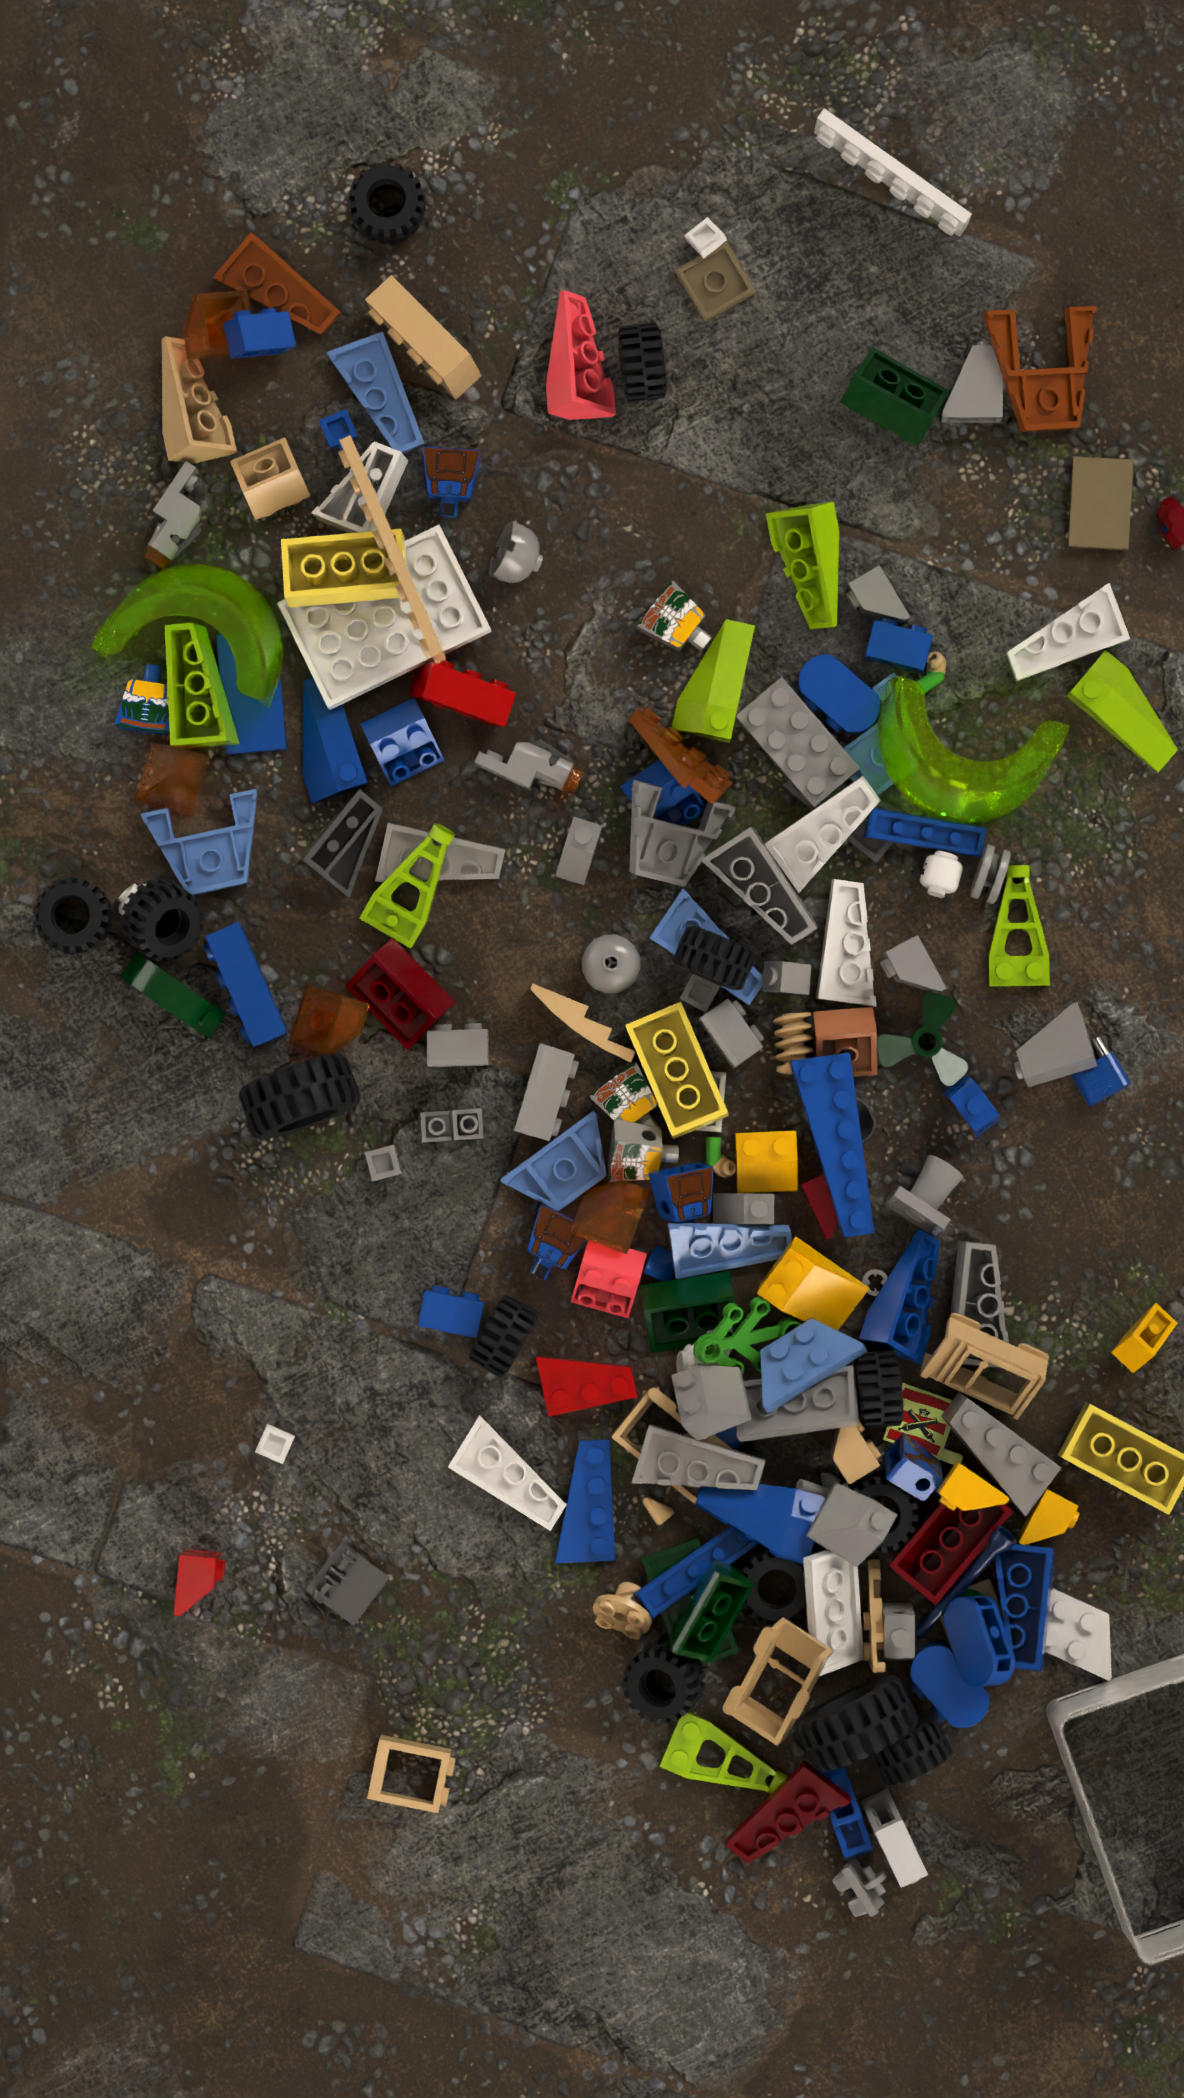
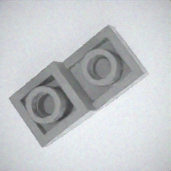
(450, 1125)

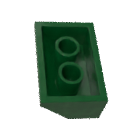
(894, 396)
(685, 1309)
(710, 1612)

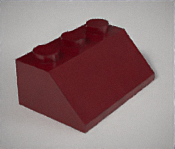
(400, 993)

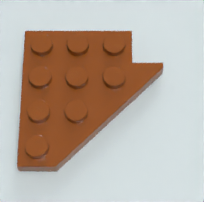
(683, 762)

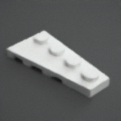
(499, 1470)

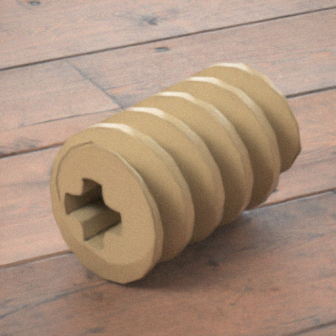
(793, 1039)

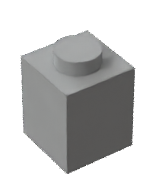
(786, 977)

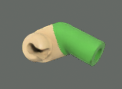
(935, 671)
(721, 1165)

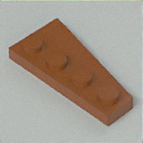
(276, 285)

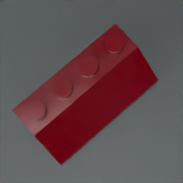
(946, 1547)

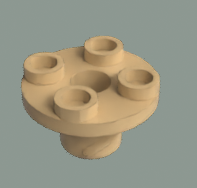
(622, 1611)

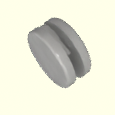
(990, 873)

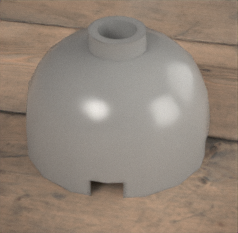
(516, 554)
(603, 977)

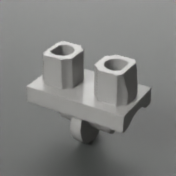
(865, 1885)

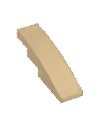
(573, 1015)

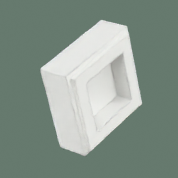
(705, 237)
(275, 1443)

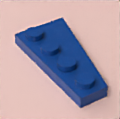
(588, 1516)

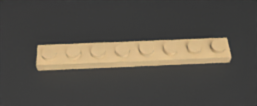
(395, 561)

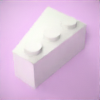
(343, 508)

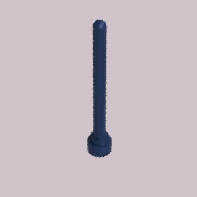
(1000, 1541)

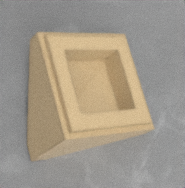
(657, 1510)

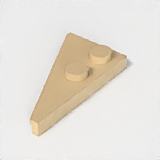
(874, 1618)

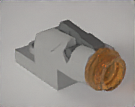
(179, 519)
(533, 762)

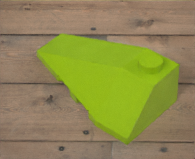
(810, 550)
(713, 692)
(1118, 705)

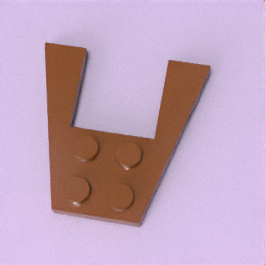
(1044, 396)

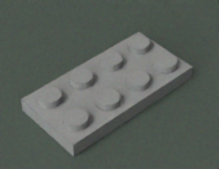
(797, 742)
(821, 1407)

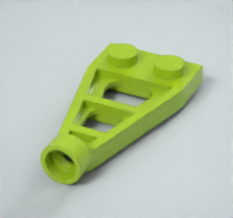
(394, 919)
(1018, 970)
(686, 1743)

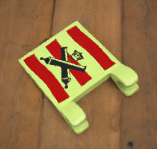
(924, 1423)

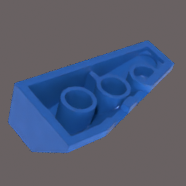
(329, 749)
(901, 1308)
(769, 1515)

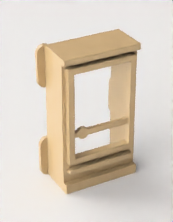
(965, 1338)
(656, 1396)
(800, 1647)

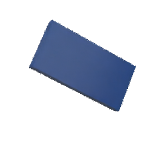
(256, 726)

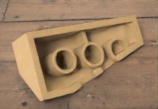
(190, 417)

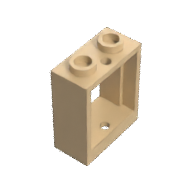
(446, 1768)

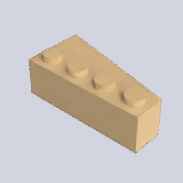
(423, 336)

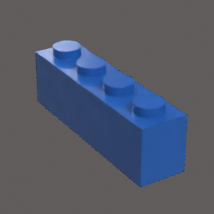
(246, 985)

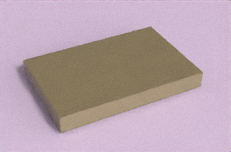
(1100, 503)

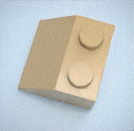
(270, 479)

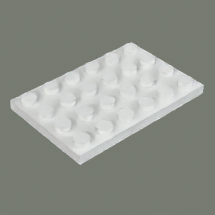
(373, 641)

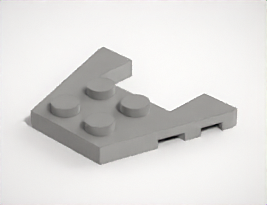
(665, 848)

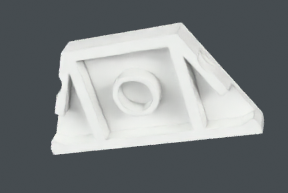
(1079, 1634)

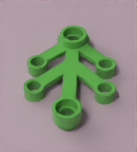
(742, 1337)

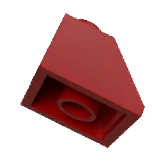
(197, 1575)

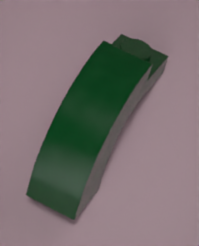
(172, 995)

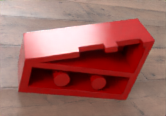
(463, 692)
(580, 1385)

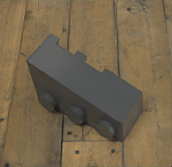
(344, 842)

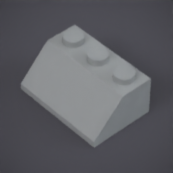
(546, 1092)

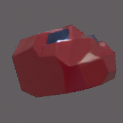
(1171, 522)

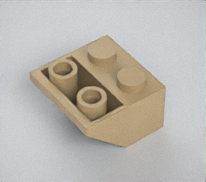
(852, 1453)

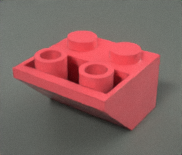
(608, 1279)

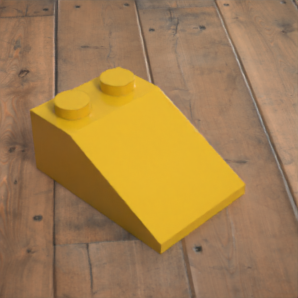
(811, 1286)

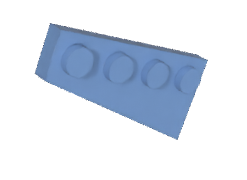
(377, 385)

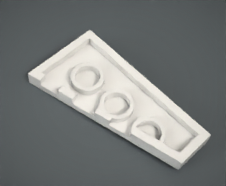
(1073, 635)
(817, 835)
(845, 957)

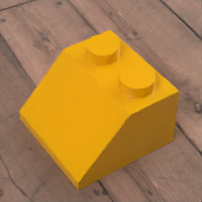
(766, 1161)

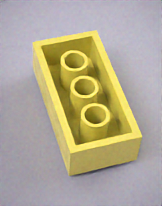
(338, 569)
(677, 1070)
(1125, 1458)

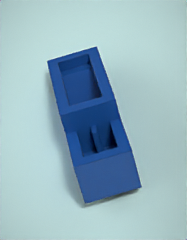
(848, 1819)

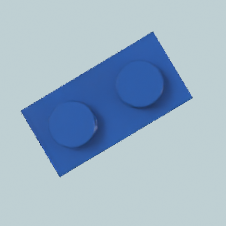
(259, 333)
(898, 645)
(451, 1312)

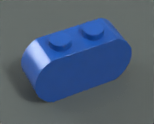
(838, 695)
(979, 1641)
(939, 1679)

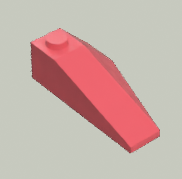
(575, 372)

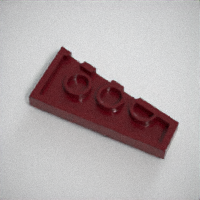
(793, 1805)

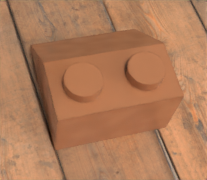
(848, 1032)

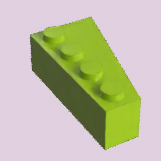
(195, 691)

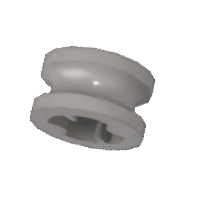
(865, 1280)

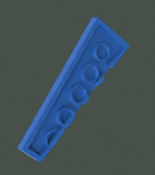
(833, 1117)

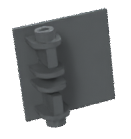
(347, 1583)

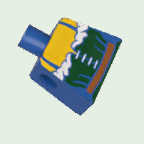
(145, 704)

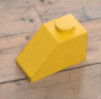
(1144, 1338)
(968, 1491)
(1048, 1518)

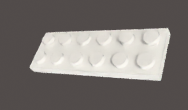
(885, 168)

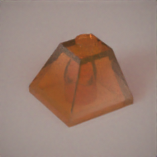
(204, 322)
(172, 778)
(327, 1020)
(611, 1214)

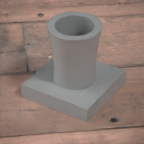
(926, 1196)

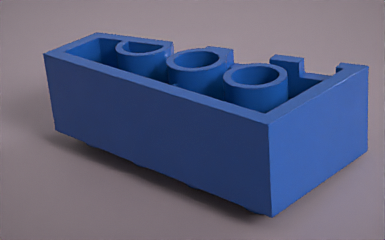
(1025, 1596)

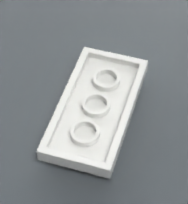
(834, 1607)

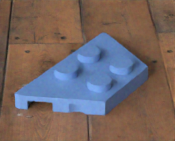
(563, 1166)
(803, 1360)

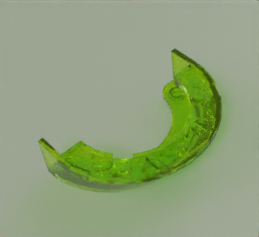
(216, 598)
(947, 783)

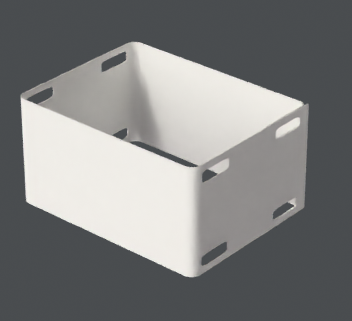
(1057, 1713)

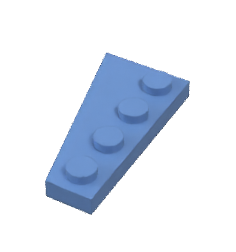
(686, 913)
(718, 1247)

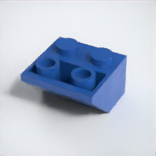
(402, 742)
(675, 802)

